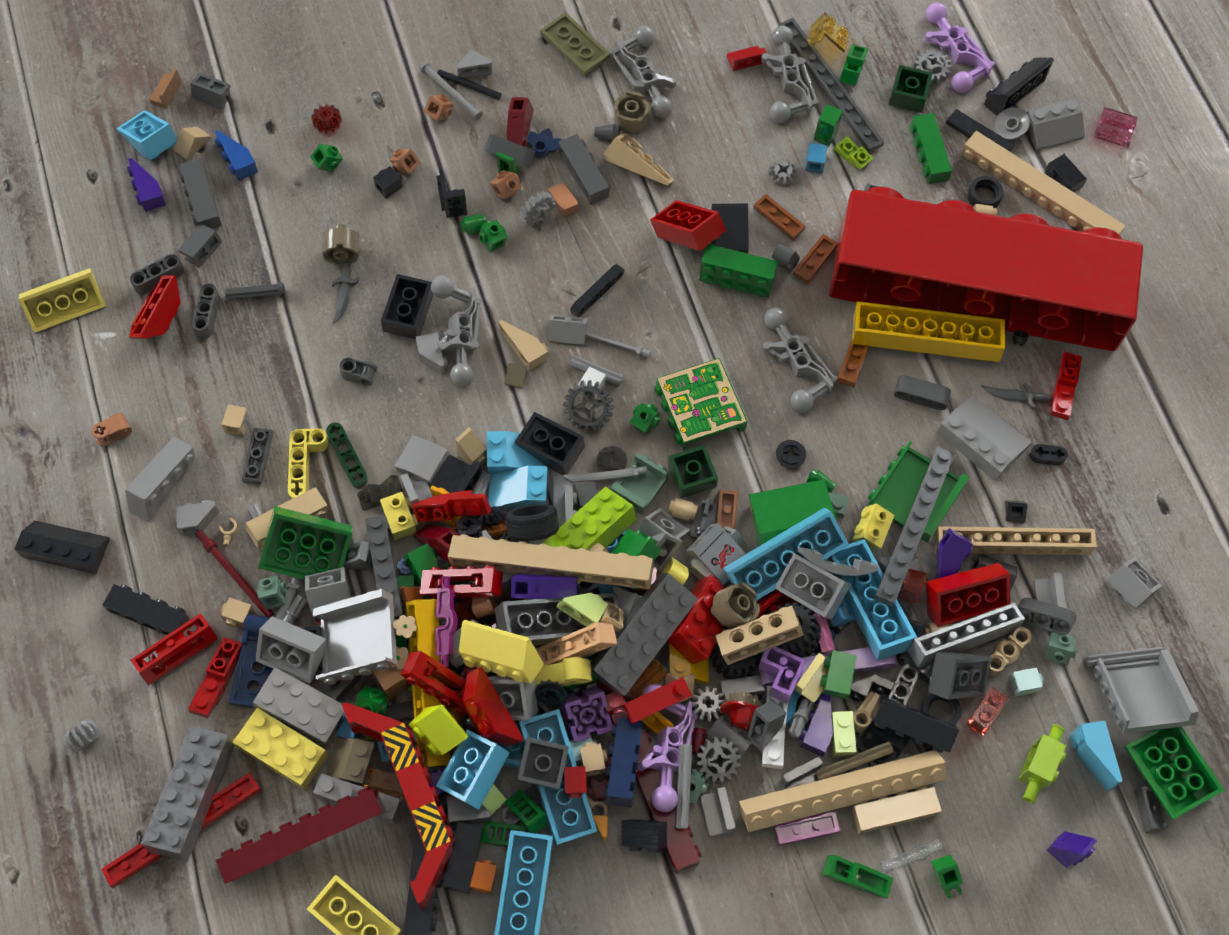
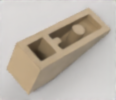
(526, 346)

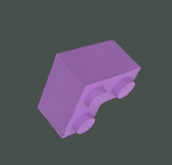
(785, 668)

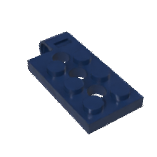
(244, 673)

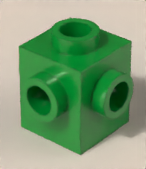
(326, 157)
(492, 235)
(639, 417)
(372, 700)

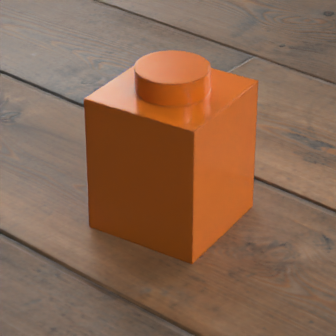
(484, 876)

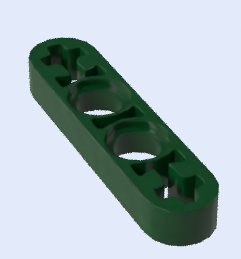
(346, 455)

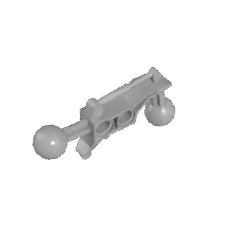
(646, 77)
(781, 111)
(459, 328)
(801, 399)

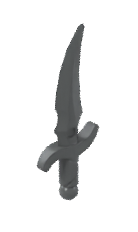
(343, 292)
(1020, 395)

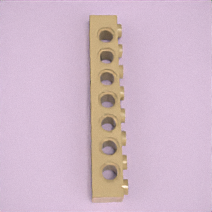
(1025, 540)

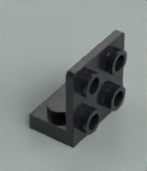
(452, 201)
(457, 475)

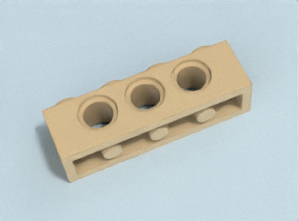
(753, 643)

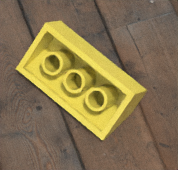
(61, 300)
(499, 652)

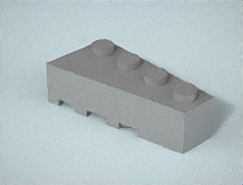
(158, 478)

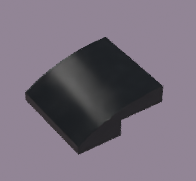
(876, 736)

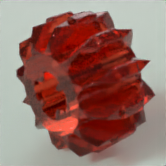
(326, 118)

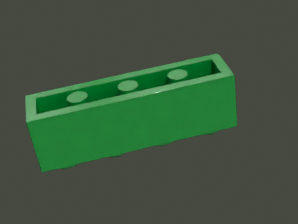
(930, 148)

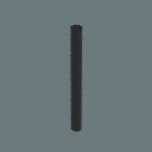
(469, 84)

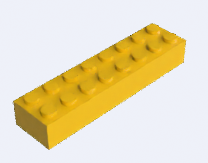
(928, 331)

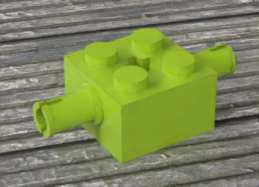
(1042, 763)

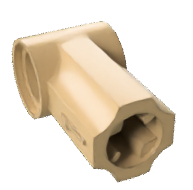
(865, 711)

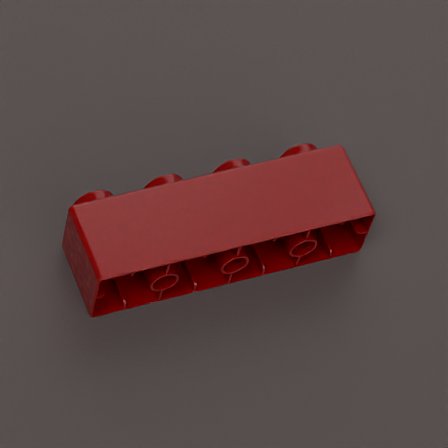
(990, 266)

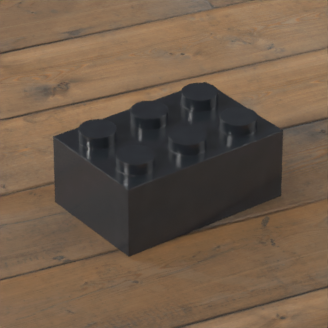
(407, 306)

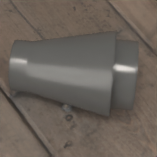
(607, 132)

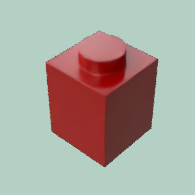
(574, 781)

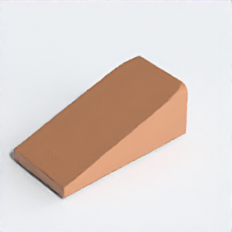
(564, 199)
(727, 508)

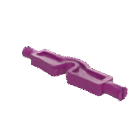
(446, 611)

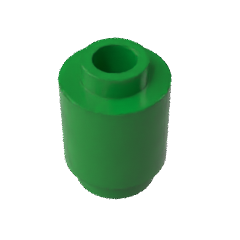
(472, 224)

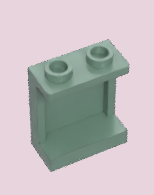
(643, 490)

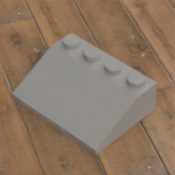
(983, 437)

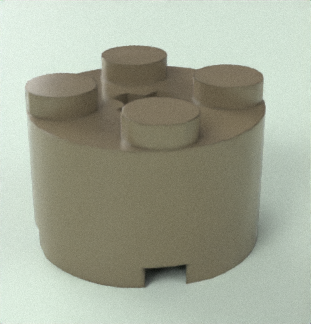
(631, 112)
(340, 245)
(735, 605)

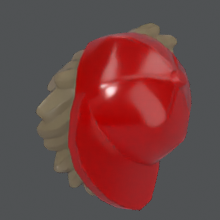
(740, 708)

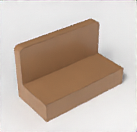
(166, 89)

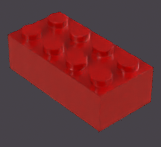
(688, 225)
(967, 594)
(698, 630)

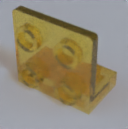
(828, 27)

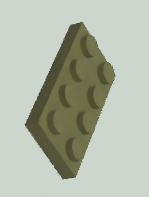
(575, 44)

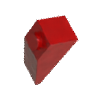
(657, 700)

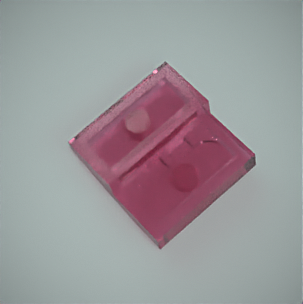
(1116, 127)

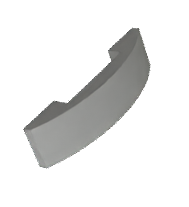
(859, 567)

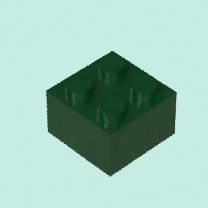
(910, 88)
(692, 471)

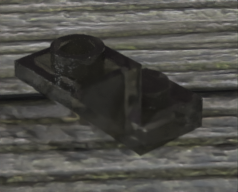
(372, 493)

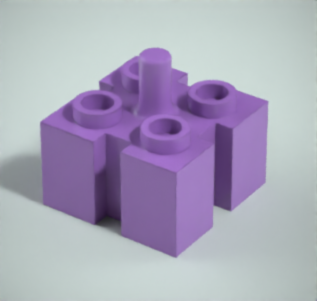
(586, 714)

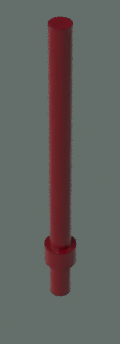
(211, 547)

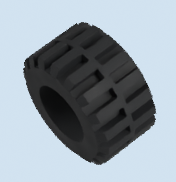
(810, 630)
(736, 669)

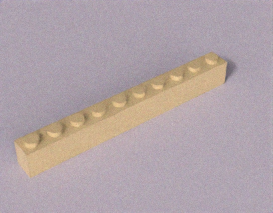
(1037, 185)
(543, 559)
(842, 790)

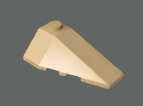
(627, 154)

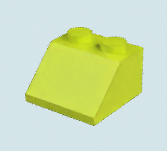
(437, 730)

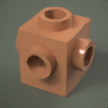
(438, 107)
(404, 161)
(505, 184)

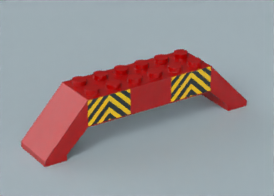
(418, 794)

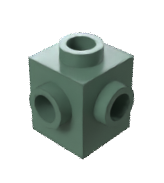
(272, 592)
(1060, 648)
(699, 788)

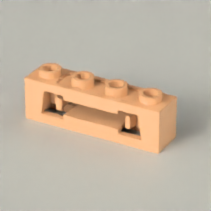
(579, 644)

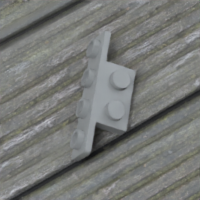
(563, 498)

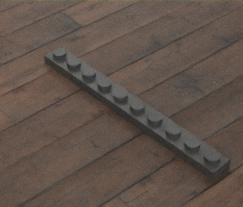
(833, 88)
(914, 527)

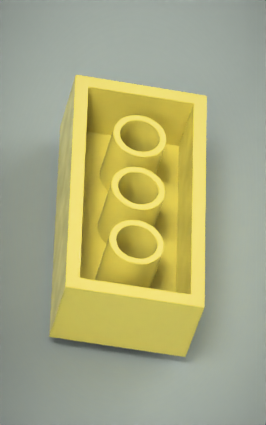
(280, 748)
(348, 912)

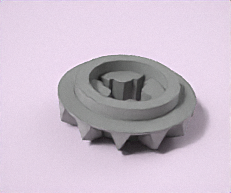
(782, 178)

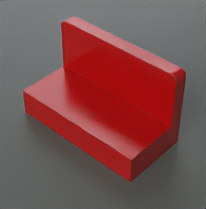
(745, 58)

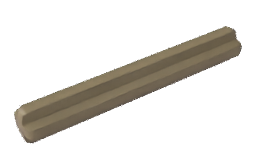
(854, 761)

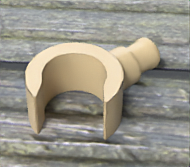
(228, 534)
(592, 804)

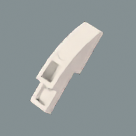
(774, 752)

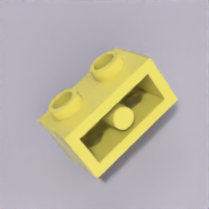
(398, 515)
(873, 526)

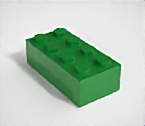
(738, 270)

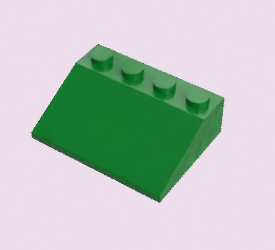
(787, 506)
(303, 544)
(1174, 770)

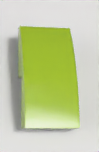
(851, 153)

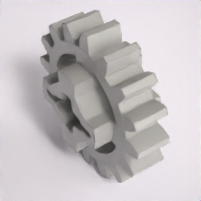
(933, 63)
(537, 208)
(709, 760)

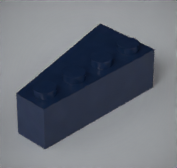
(624, 763)

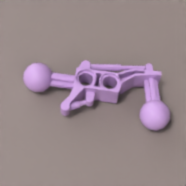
(958, 45)
(665, 797)

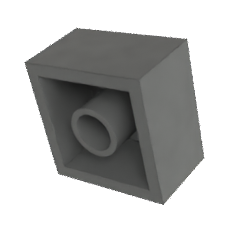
(542, 763)

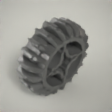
(590, 413)

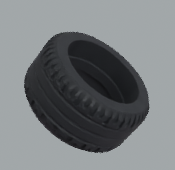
(532, 522)

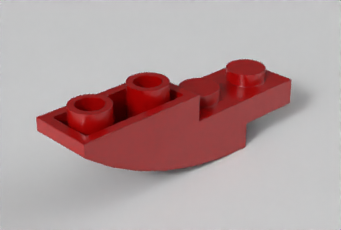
(1065, 386)
(452, 504)
(217, 678)

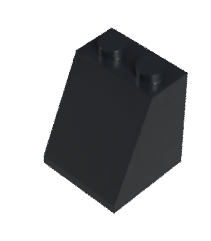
(736, 224)

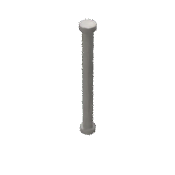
(425, 67)

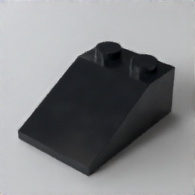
(551, 443)

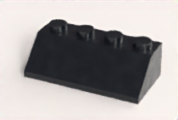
(1018, 84)
(62, 546)

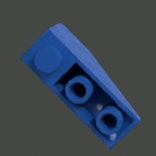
(238, 156)

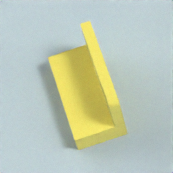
(810, 682)

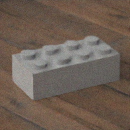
(299, 706)

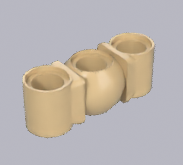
(1013, 646)

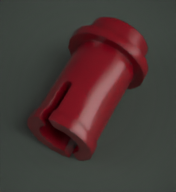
(698, 739)

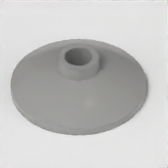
(1011, 117)

